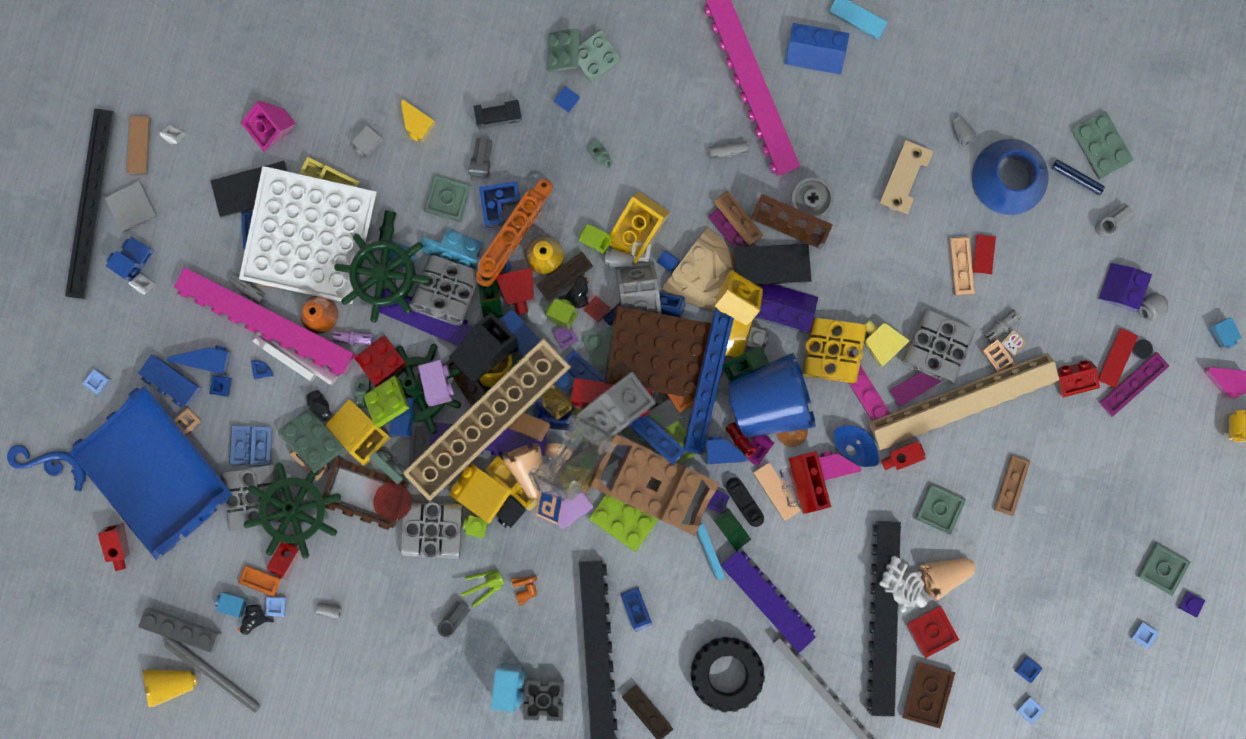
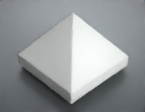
(172, 134)
(141, 284)

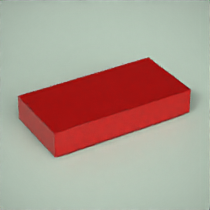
(984, 254)

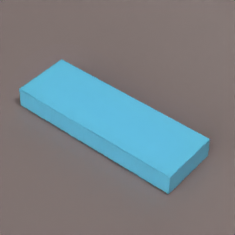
(858, 17)
(711, 555)

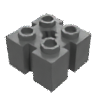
(535, 708)

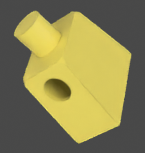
(883, 342)

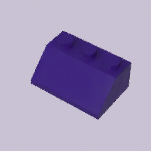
(787, 308)

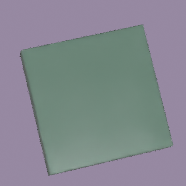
(447, 198)
(940, 509)
(1164, 569)

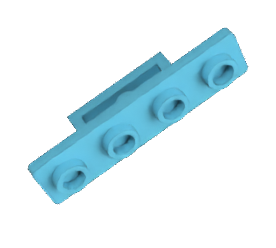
(455, 248)

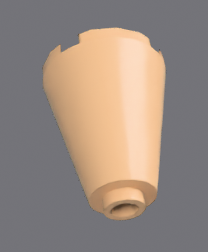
(520, 463)
(945, 575)

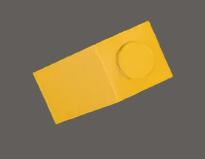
(416, 122)

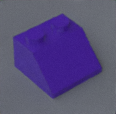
(1125, 287)

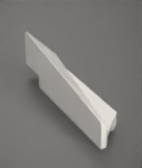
(301, 365)

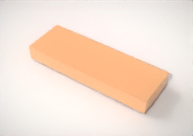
(962, 266)
(773, 487)

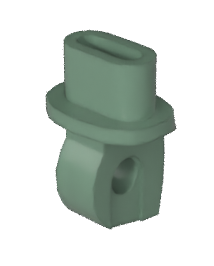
(602, 155)
(358, 395)

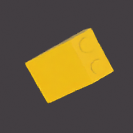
(638, 223)
(479, 492)

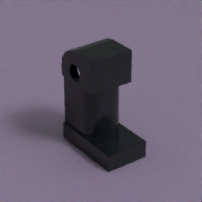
(498, 115)

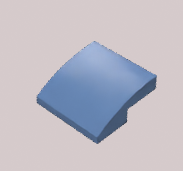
(250, 445)

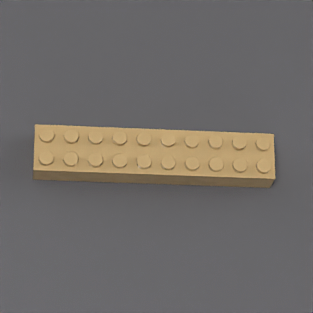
(487, 419)

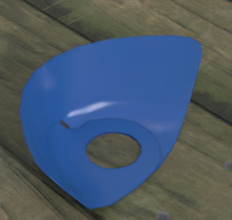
(866, 451)

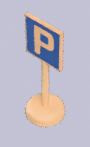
(548, 505)

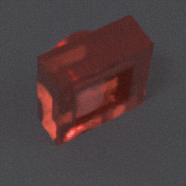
(597, 309)

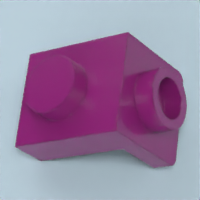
(762, 445)

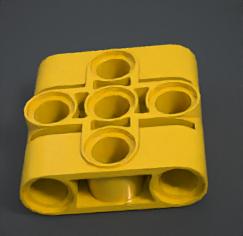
(845, 367)

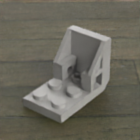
(639, 287)
(618, 405)

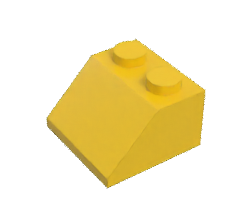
(739, 298)

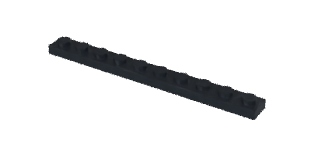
(89, 204)

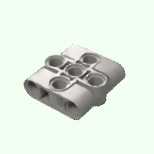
(453, 305)
(946, 364)
(236, 480)
(450, 544)

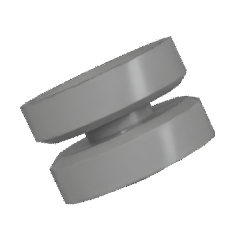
(816, 189)

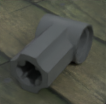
(480, 162)
(454, 618)

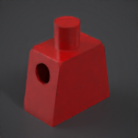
(517, 289)
(914, 453)
(114, 538)
(281, 565)

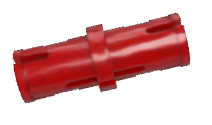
(739, 440)

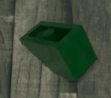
(490, 299)
(745, 363)
(732, 529)

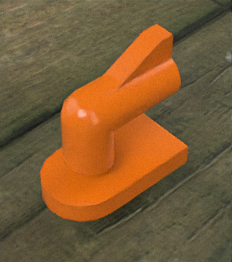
(531, 590)

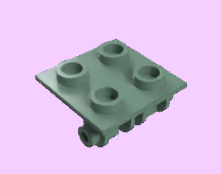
(596, 56)

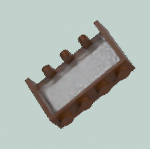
(791, 221)
(357, 490)

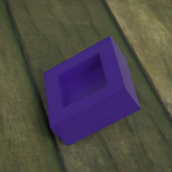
(718, 501)
(1191, 604)

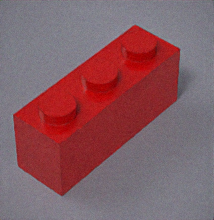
(810, 482)

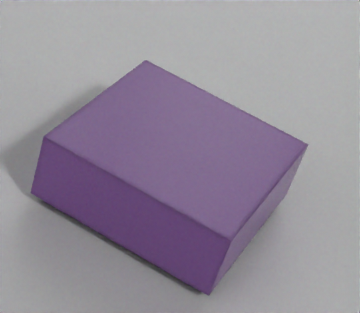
(565, 337)

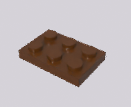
(928, 695)

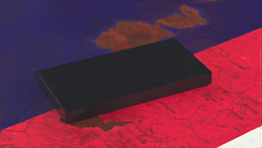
(239, 191)
(773, 263)

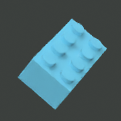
(507, 686)

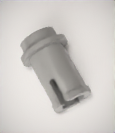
(328, 610)

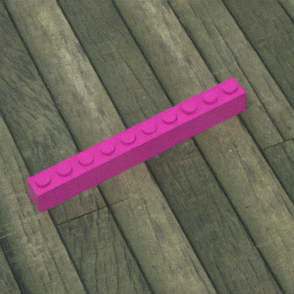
(753, 86)
(261, 319)

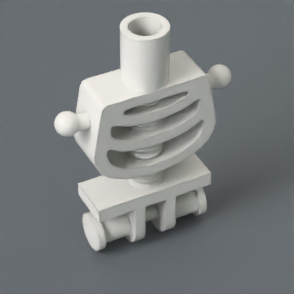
(904, 585)

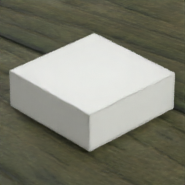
(645, 257)

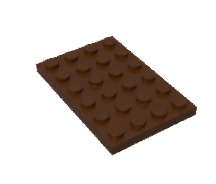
(658, 350)

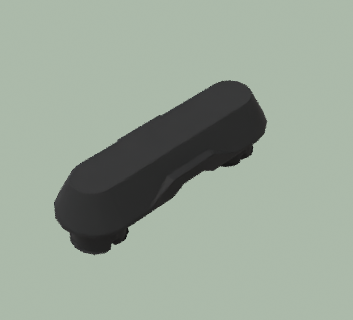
(745, 502)

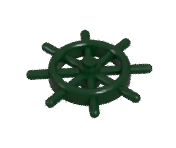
(382, 273)
(414, 387)
(292, 511)

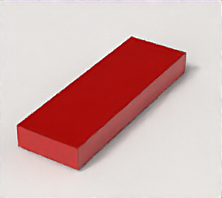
(1117, 358)

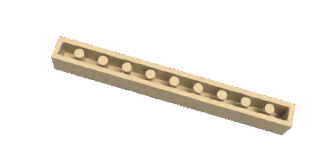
(964, 401)

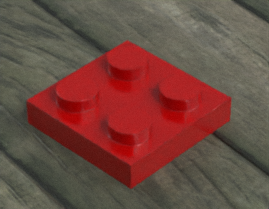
(380, 361)
(932, 631)

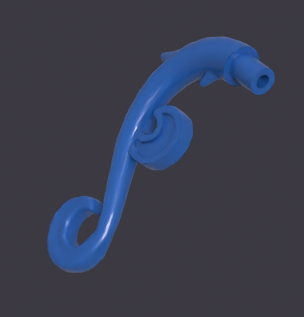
(48, 458)

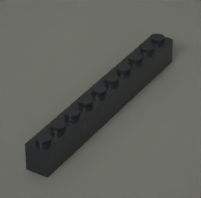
(883, 624)
(597, 649)

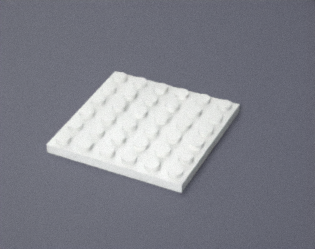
(304, 230)

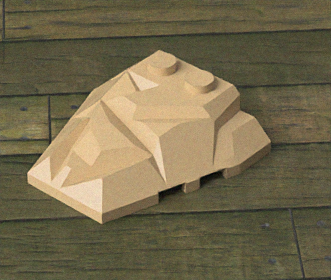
(702, 271)

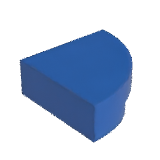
(261, 370)

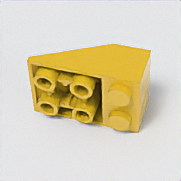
(357, 432)

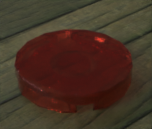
(392, 501)

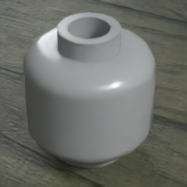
(1153, 306)

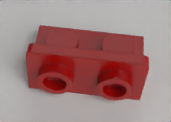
(1078, 378)

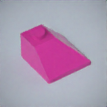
(267, 124)

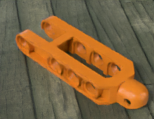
(513, 232)

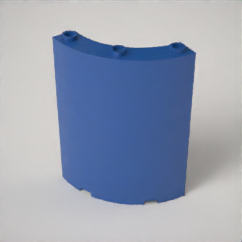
(150, 473)

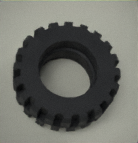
(708, 693)

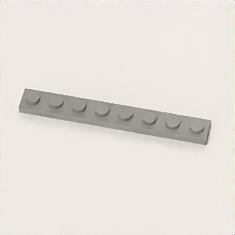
(810, 675)

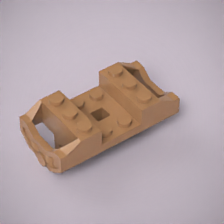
(673, 493)

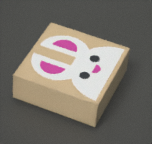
(1013, 343)

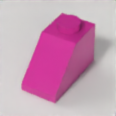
(1228, 380)
(836, 466)

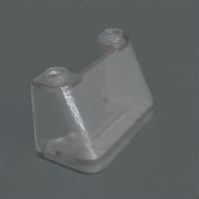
(573, 461)

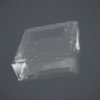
(537, 313)

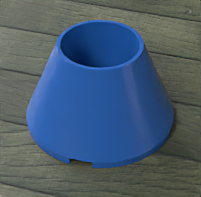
(992, 190)

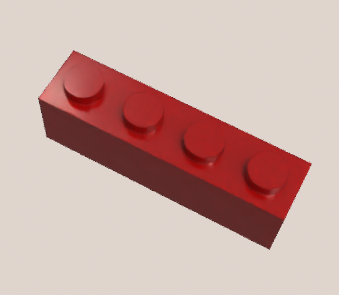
(587, 391)

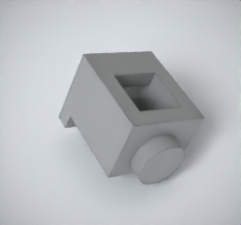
(757, 338)

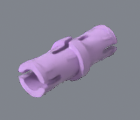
(352, 337)

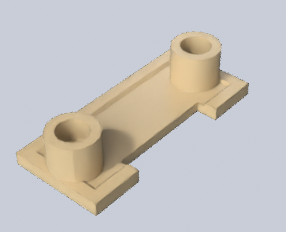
(904, 176)

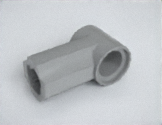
(1115, 220)

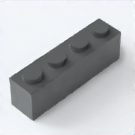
(179, 630)

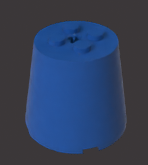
(772, 399)

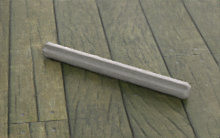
(212, 675)

